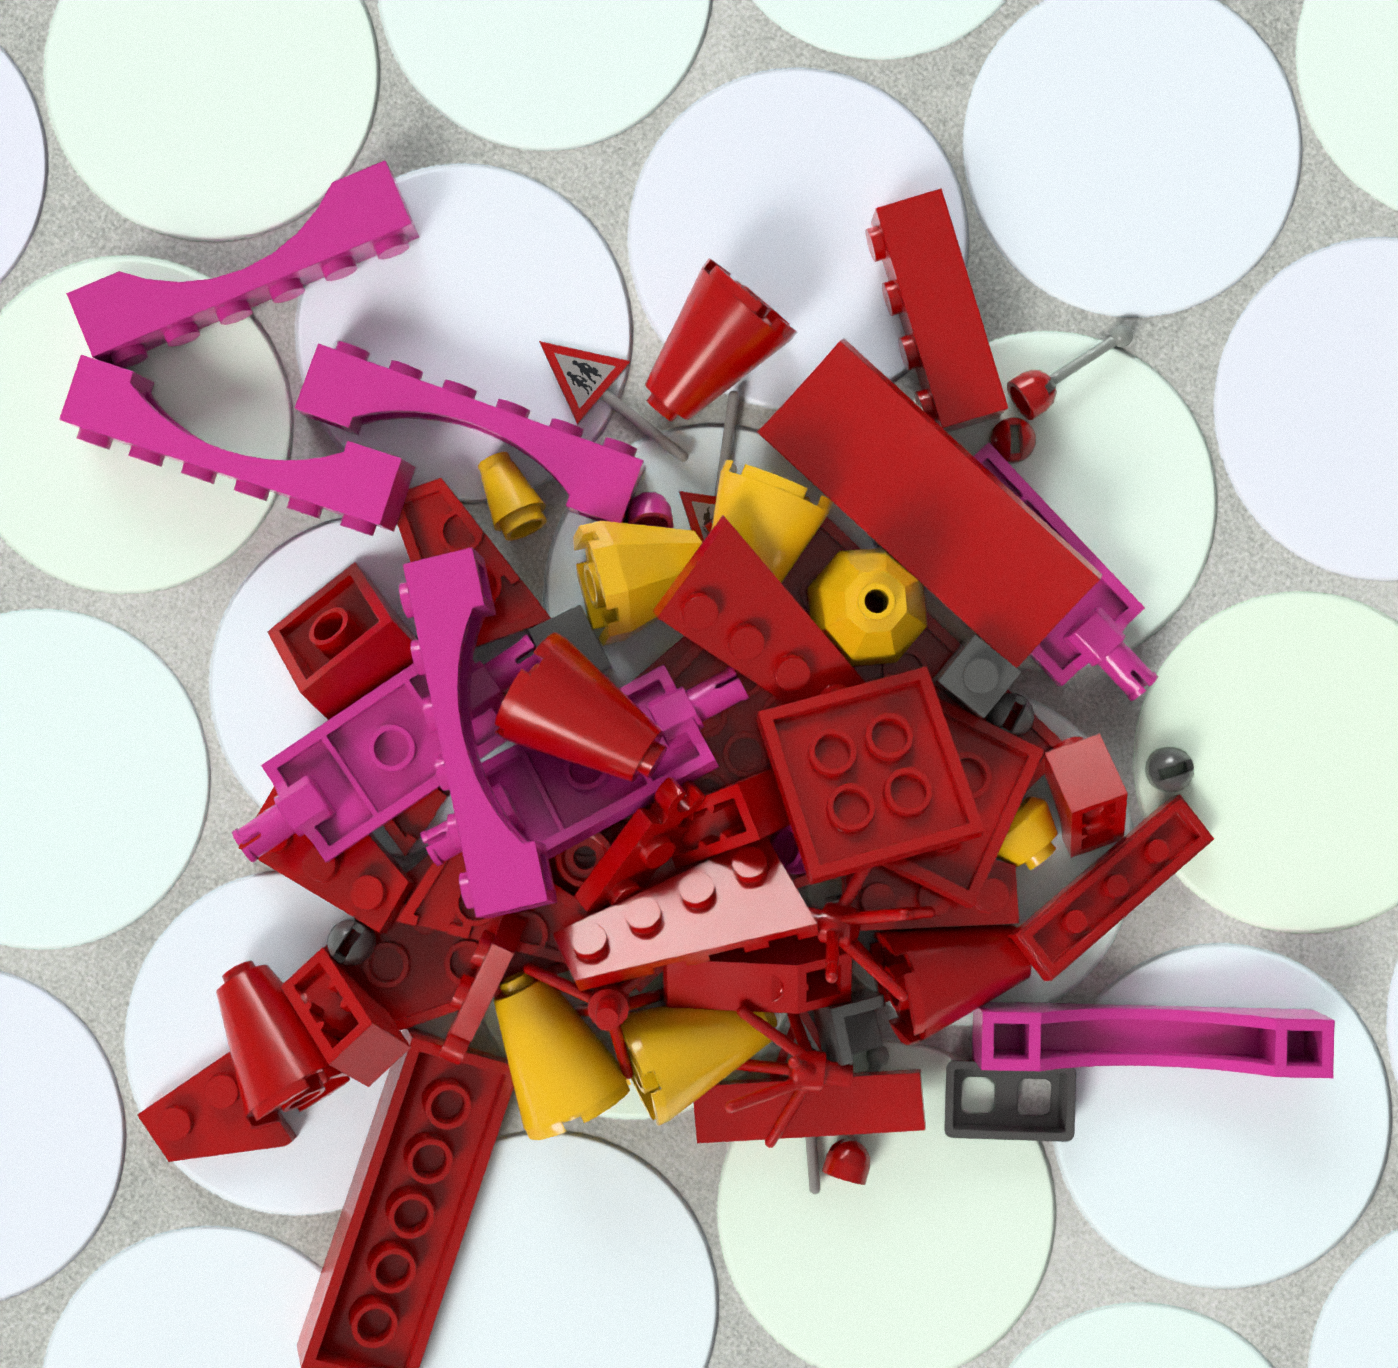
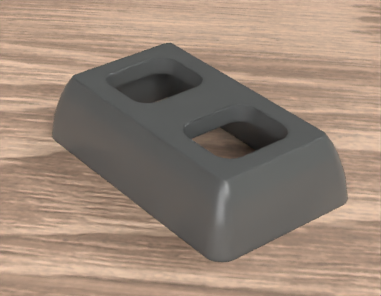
(1005, 1120)

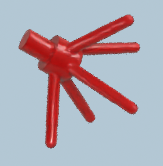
(841, 924)
(606, 1006)
(805, 1068)

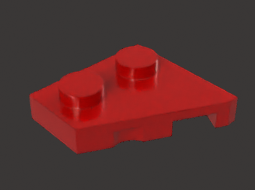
(208, 1118)

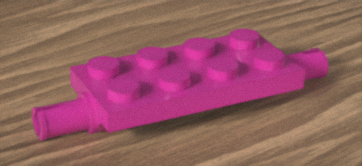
(1096, 623)
(372, 760)
(570, 802)

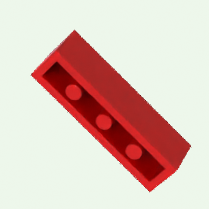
(936, 310)

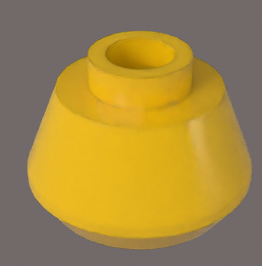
(1029, 835)

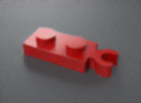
(641, 847)
(475, 994)

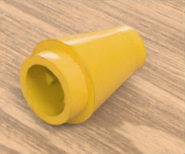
(511, 498)

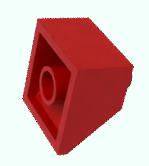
(343, 642)

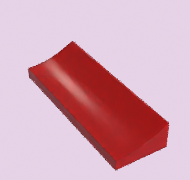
(929, 503)
(406, 1208)

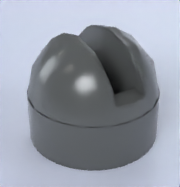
(1002, 709)
(1169, 757)
(360, 950)

